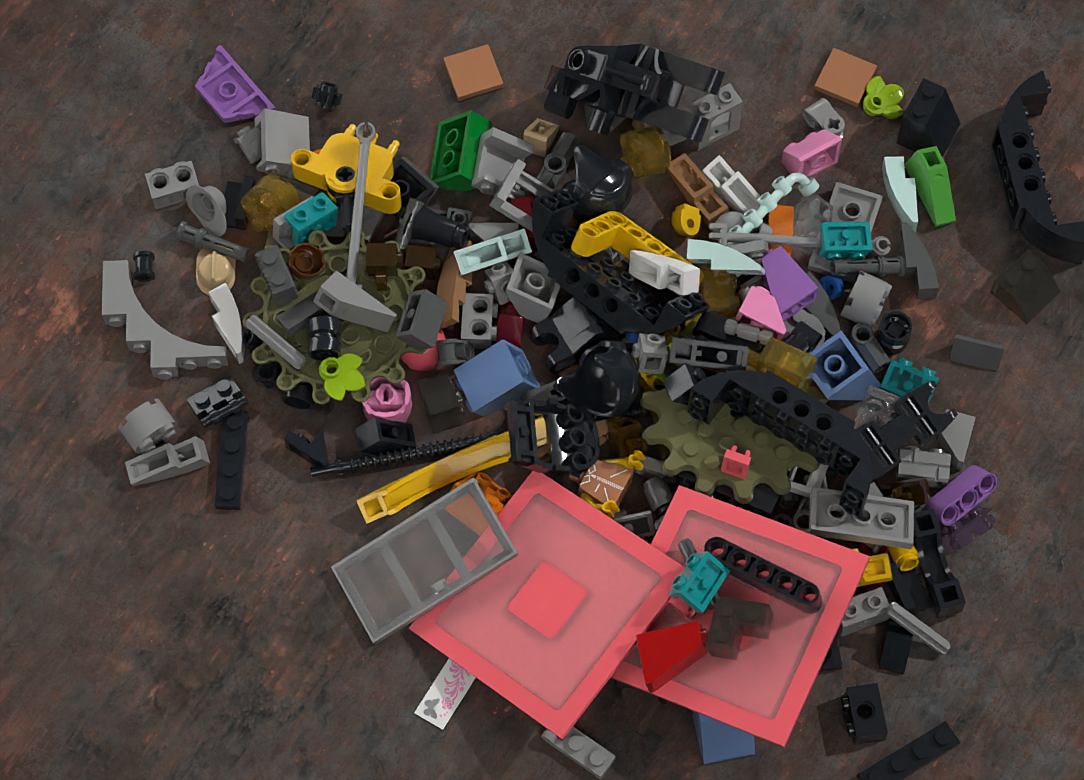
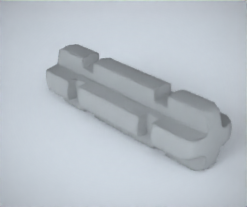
(747, 331)

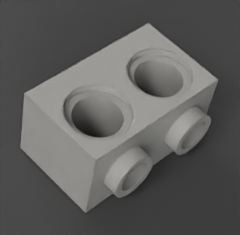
(175, 190)
(476, 321)

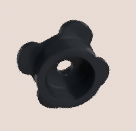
(261, 376)

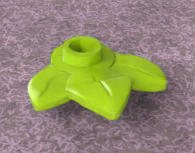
(885, 97)
(345, 377)

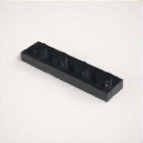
(231, 461)
(913, 755)

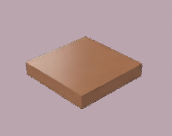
(473, 72)
(845, 77)

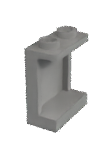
(280, 137)
(494, 159)

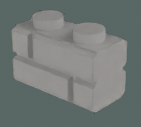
(924, 464)

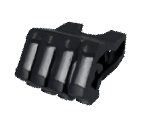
(574, 331)

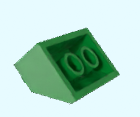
(457, 150)

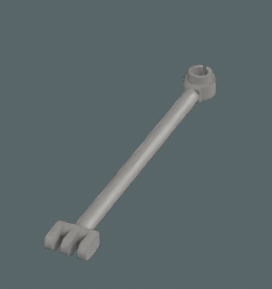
(359, 199)
(724, 237)

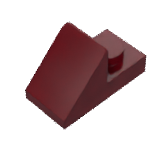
(510, 325)

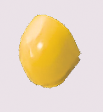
(686, 220)

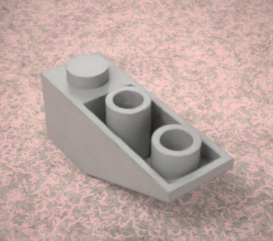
(351, 303)

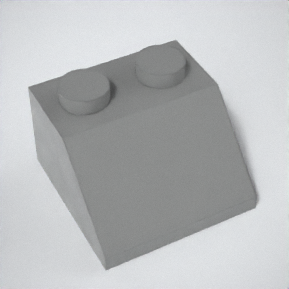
(531, 289)

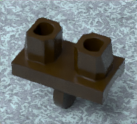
(910, 490)

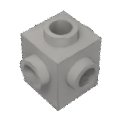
(497, 281)
(651, 353)

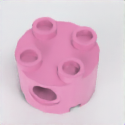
(388, 400)

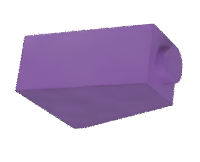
(787, 282)

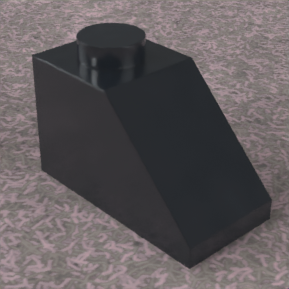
(384, 435)

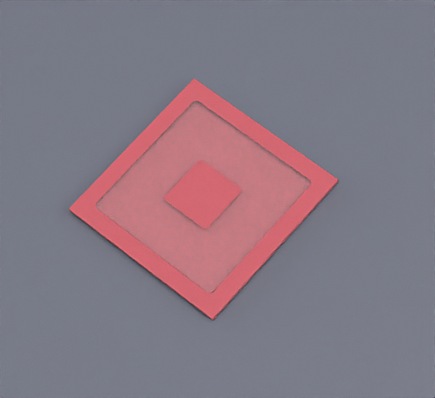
(559, 612)
(772, 675)

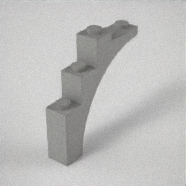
(143, 334)

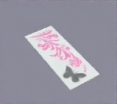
(445, 694)

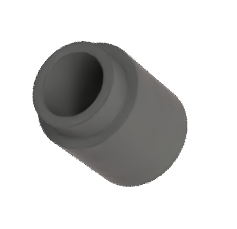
(658, 495)

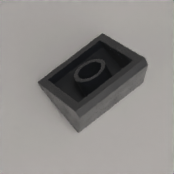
(410, 186)

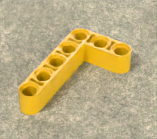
(622, 234)

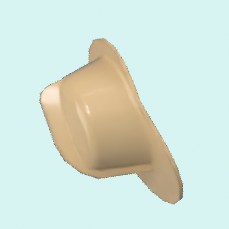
(214, 270)

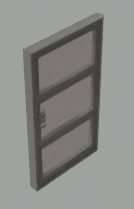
(424, 560)

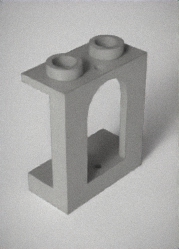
(722, 121)
(517, 176)

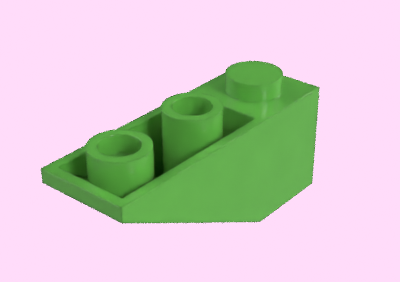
(932, 184)

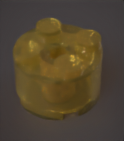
(645, 151)
(267, 201)

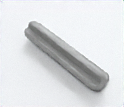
(276, 342)
(917, 628)

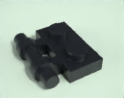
(217, 401)

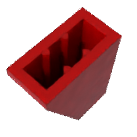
(670, 652)

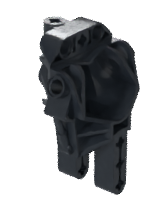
(631, 84)

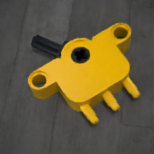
(336, 173)

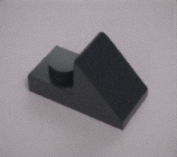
(313, 453)

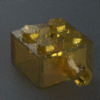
(720, 291)
(786, 362)

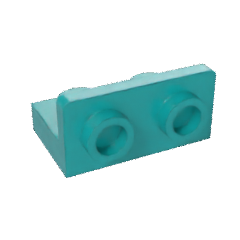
(312, 215)
(845, 240)
(903, 377)
(699, 580)

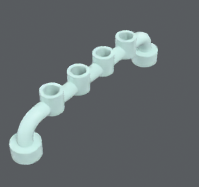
(769, 201)

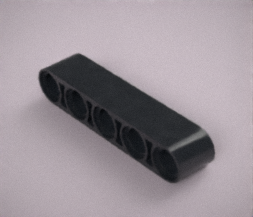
(770, 584)

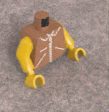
(607, 482)

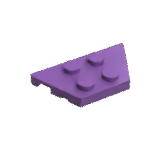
(230, 90)

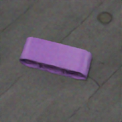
(962, 494)

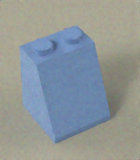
(841, 370)
(495, 378)
(721, 741)

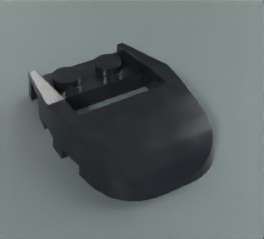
(570, 436)

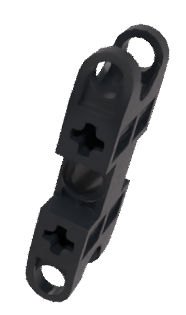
(912, 420)

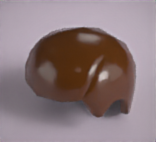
(306, 261)

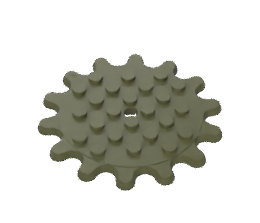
(376, 347)
(702, 446)

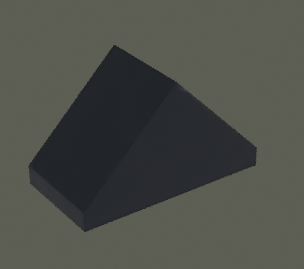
(895, 648)

